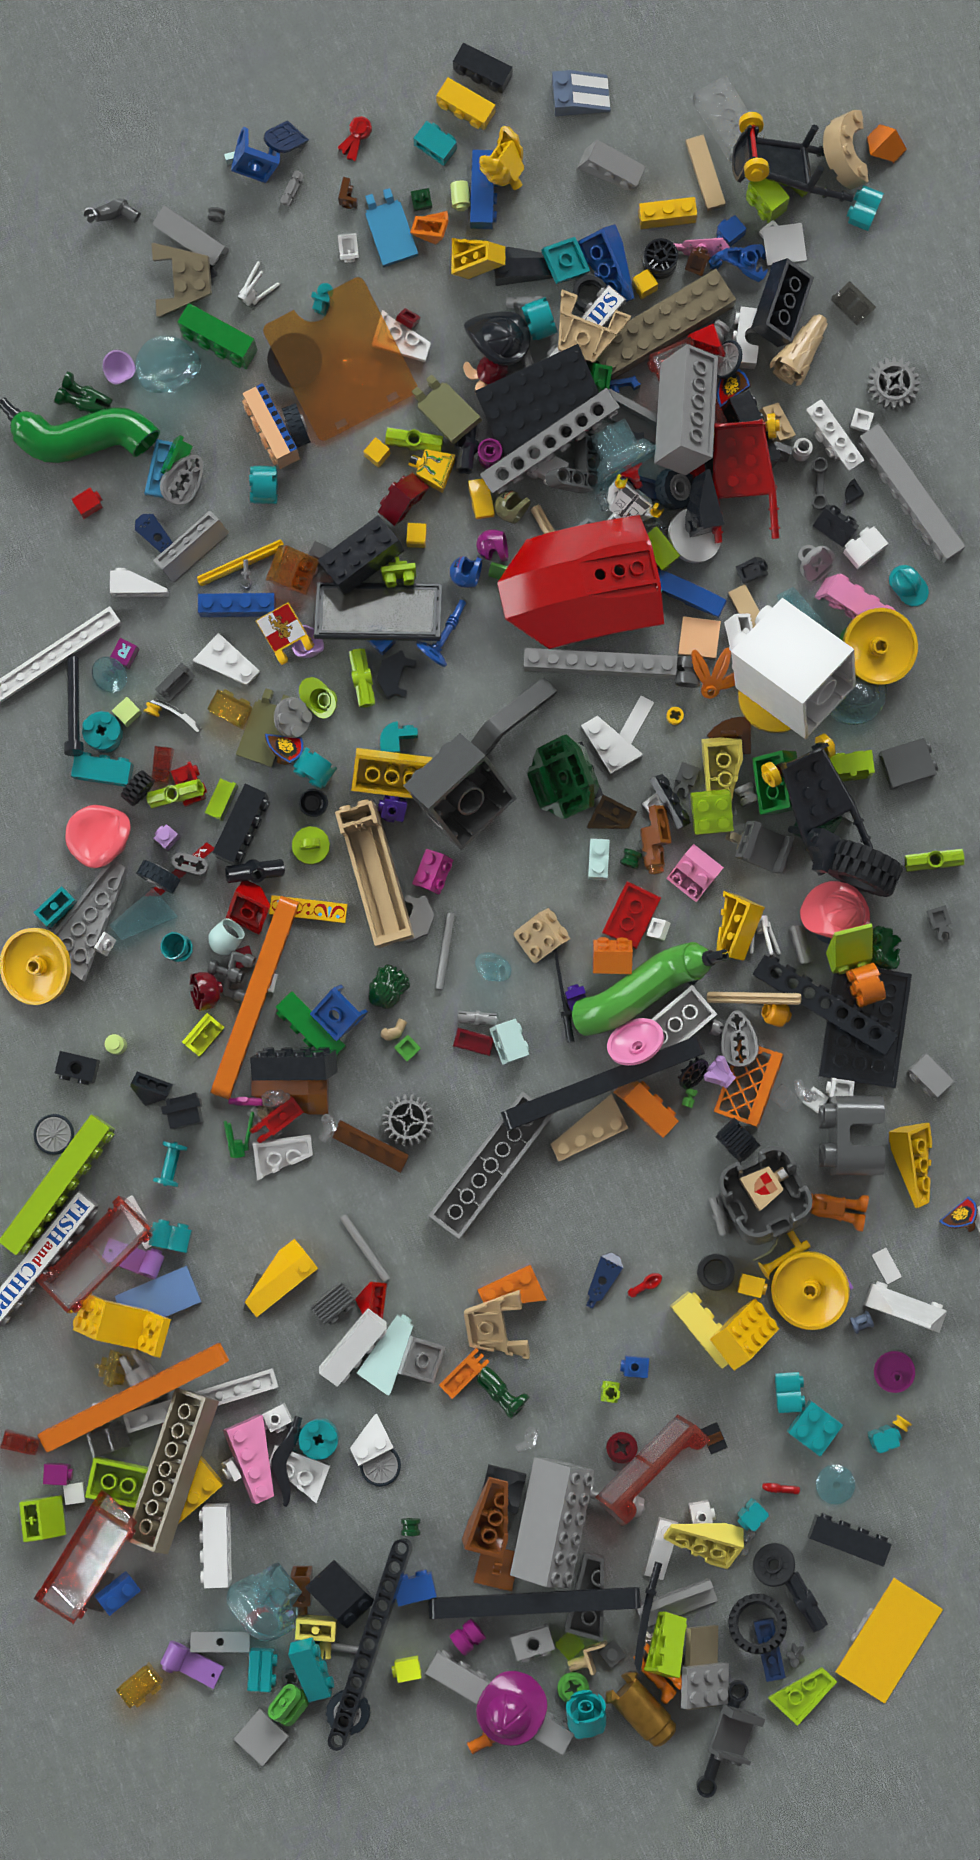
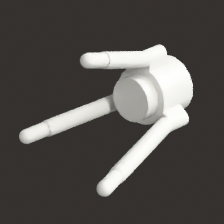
(248, 294)
(765, 927)

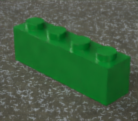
(302, 1022)

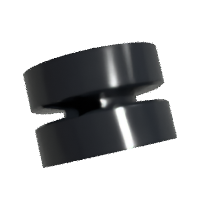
(662, 249)

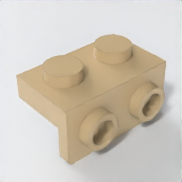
(786, 431)

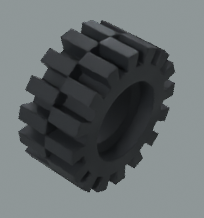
(137, 788)

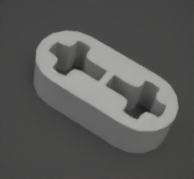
(191, 859)

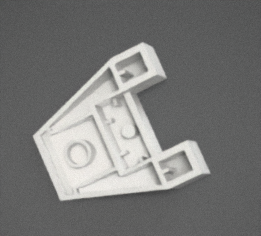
(905, 1307)

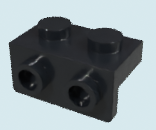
(836, 525)

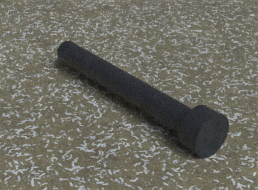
(73, 746)

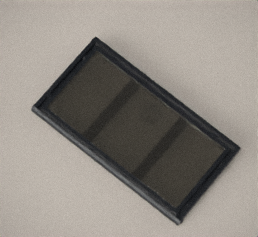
(379, 612)

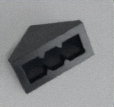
(149, 1088)

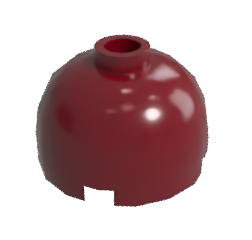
(205, 990)

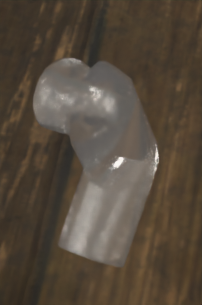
(804, 1094)

